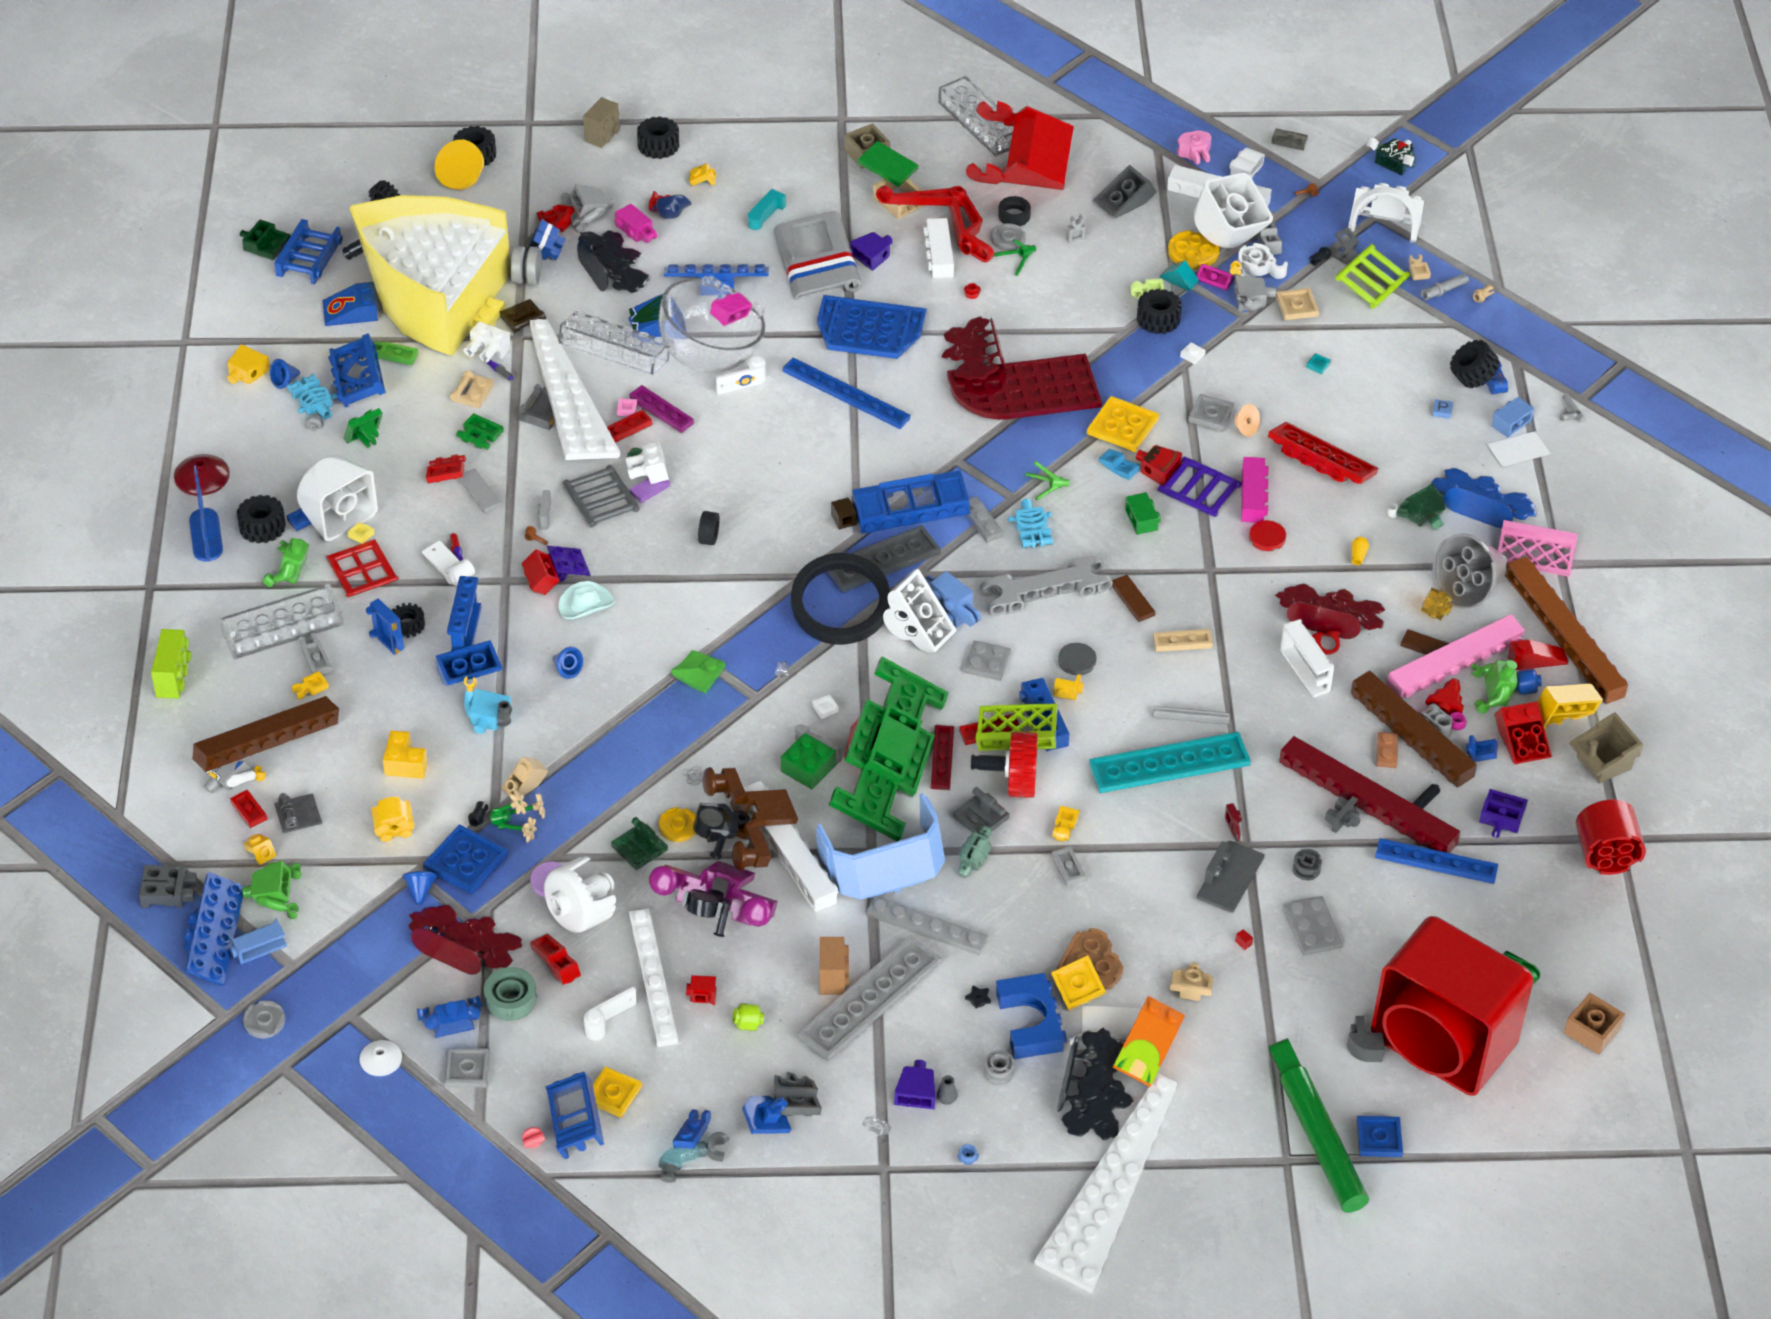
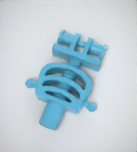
(312, 397)
(1032, 525)

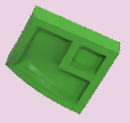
(699, 671)

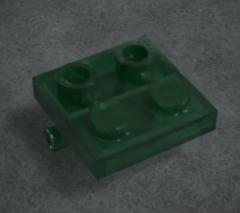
(639, 844)

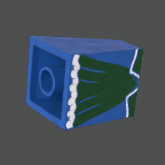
(645, 316)

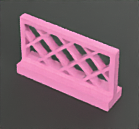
(1539, 536)

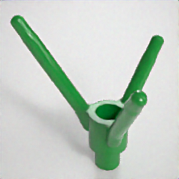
(1023, 251)

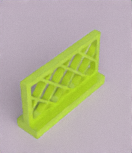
(1001, 740)

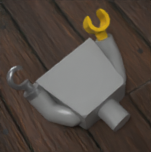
(1250, 290)

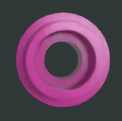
(1458, 721)

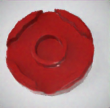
(1267, 535)

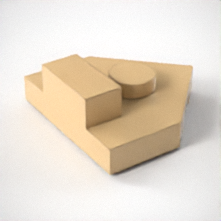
(1191, 982)

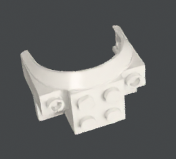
(1388, 205)

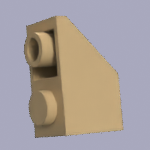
(525, 776)

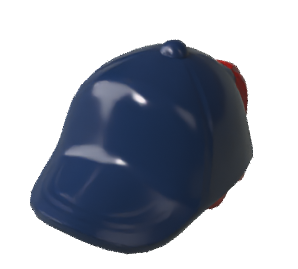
(668, 206)

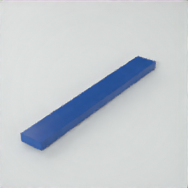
(846, 393)

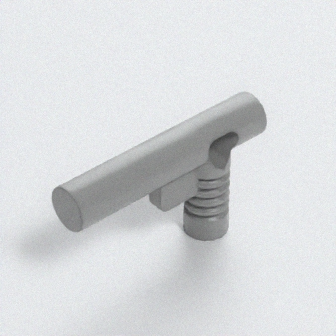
(1572, 410)

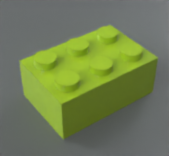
(171, 663)

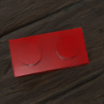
(248, 808)

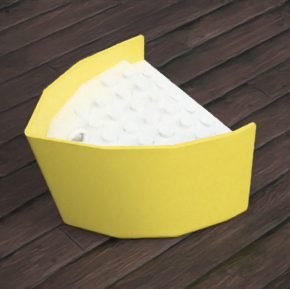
(435, 264)

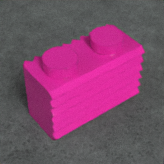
(730, 308)

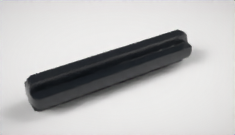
(1427, 796)

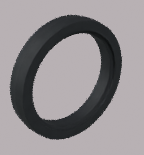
(835, 561)

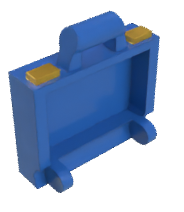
(386, 626)

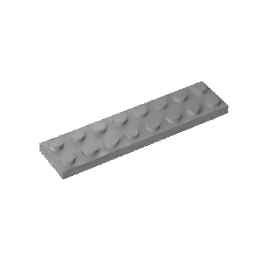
(869, 998)

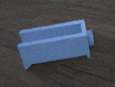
(258, 942)

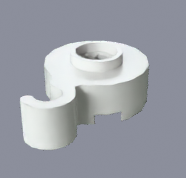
(1258, 261)

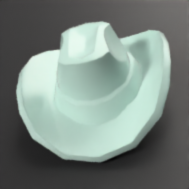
(584, 599)

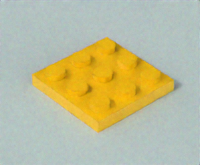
(1123, 424)

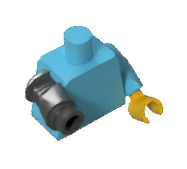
(486, 708)

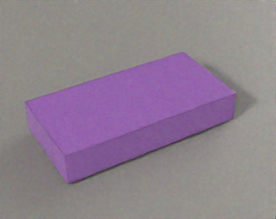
(646, 490)

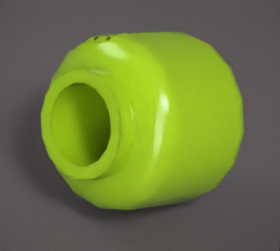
(747, 1017)

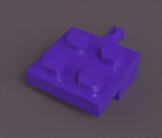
(1503, 812)

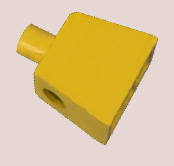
(247, 365)

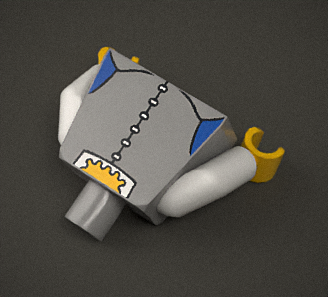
(232, 775)

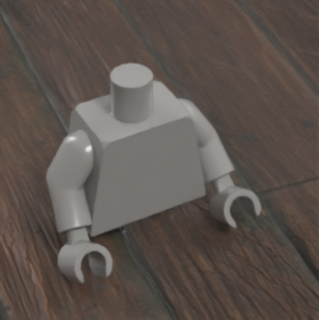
(588, 202)

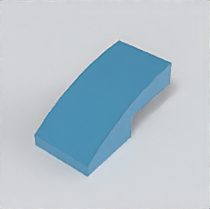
(1117, 464)

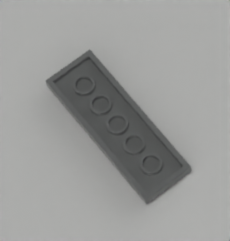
(890, 556)

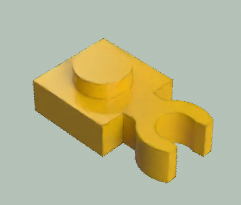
(311, 684)

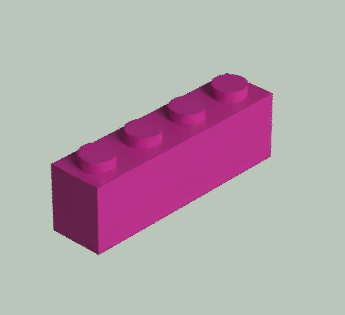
(1253, 490)

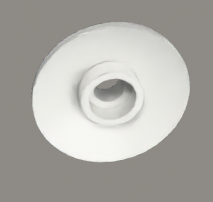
(380, 1064)

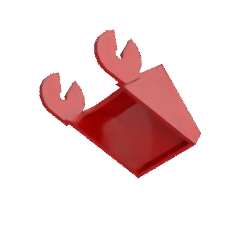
(1036, 151)

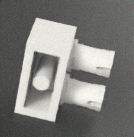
(489, 340)
(648, 463)

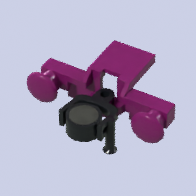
(706, 902)

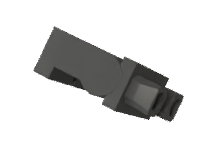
(166, 886)

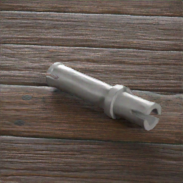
(1440, 288)

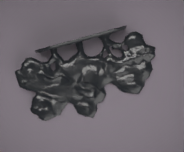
(614, 256)
(1097, 1089)

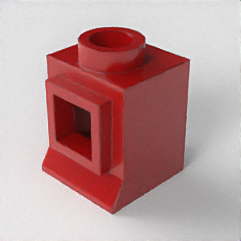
(702, 989)

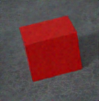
(1244, 939)

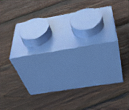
(1512, 416)

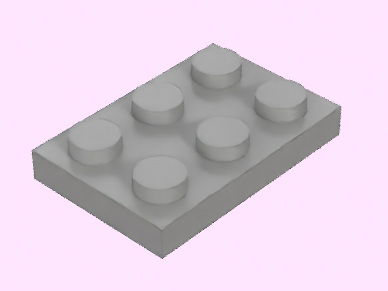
(1313, 925)

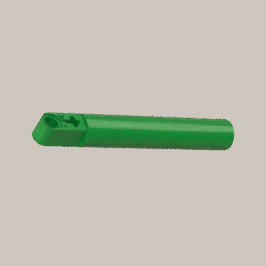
(1319, 1128)

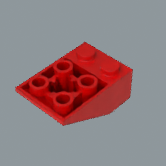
(1523, 732)

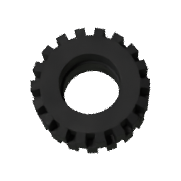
(658, 137)
(482, 138)
(1159, 311)
(1474, 363)
(261, 519)

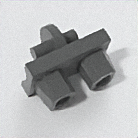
(1346, 816)

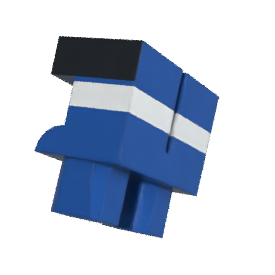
(547, 238)

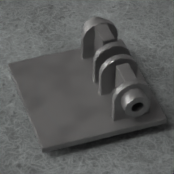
(297, 812)

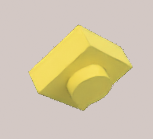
(360, 532)

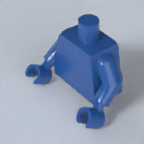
(451, 1017)

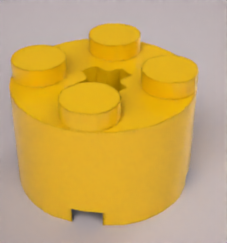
(392, 818)

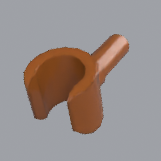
(1312, 189)
(531, 534)

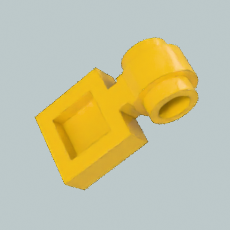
(1065, 821)

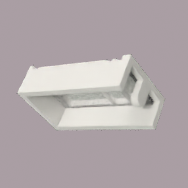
(1306, 658)

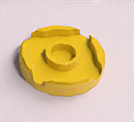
(677, 824)

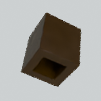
(843, 513)

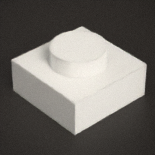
(1192, 353)
(825, 706)

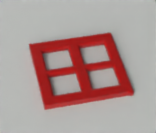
(361, 568)

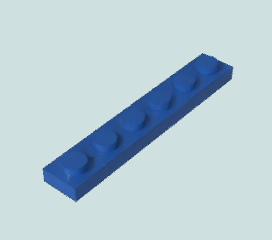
(1436, 861)

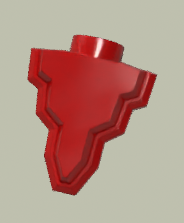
(1448, 697)

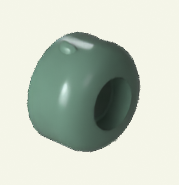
(510, 982)

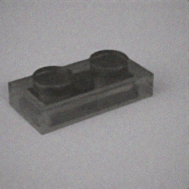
(1289, 139)

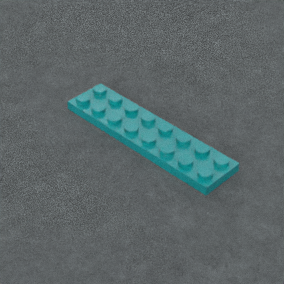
(1169, 762)

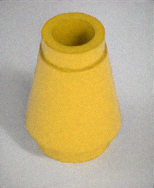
(1359, 548)

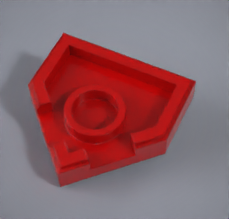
(558, 217)

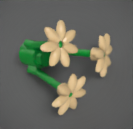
(501, 815)

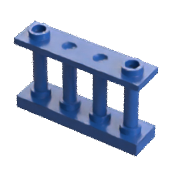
(297, 242)

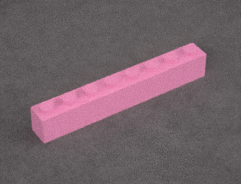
(1455, 657)

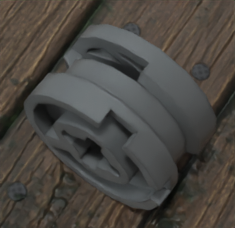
(1308, 863)

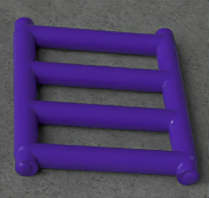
(1197, 503)

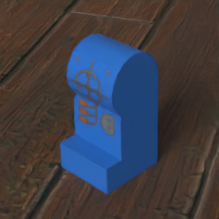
(1498, 383)

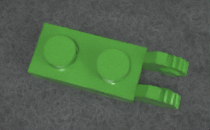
(396, 352)

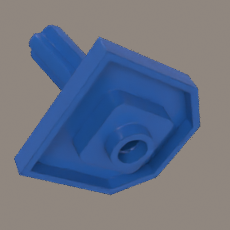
(765, 1116)

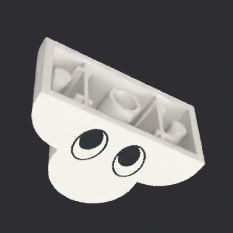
(917, 614)

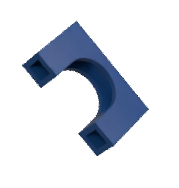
(1036, 993)

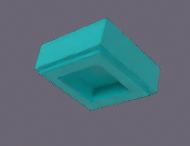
(1318, 363)

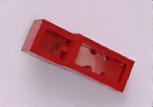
(556, 958)

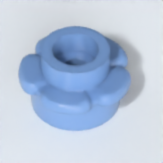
(968, 1149)

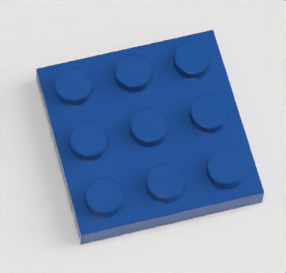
(465, 859)

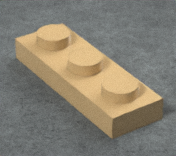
(1182, 640)

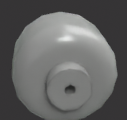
(314, 422)

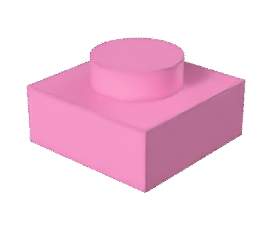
(626, 407)

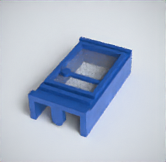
(574, 1113)

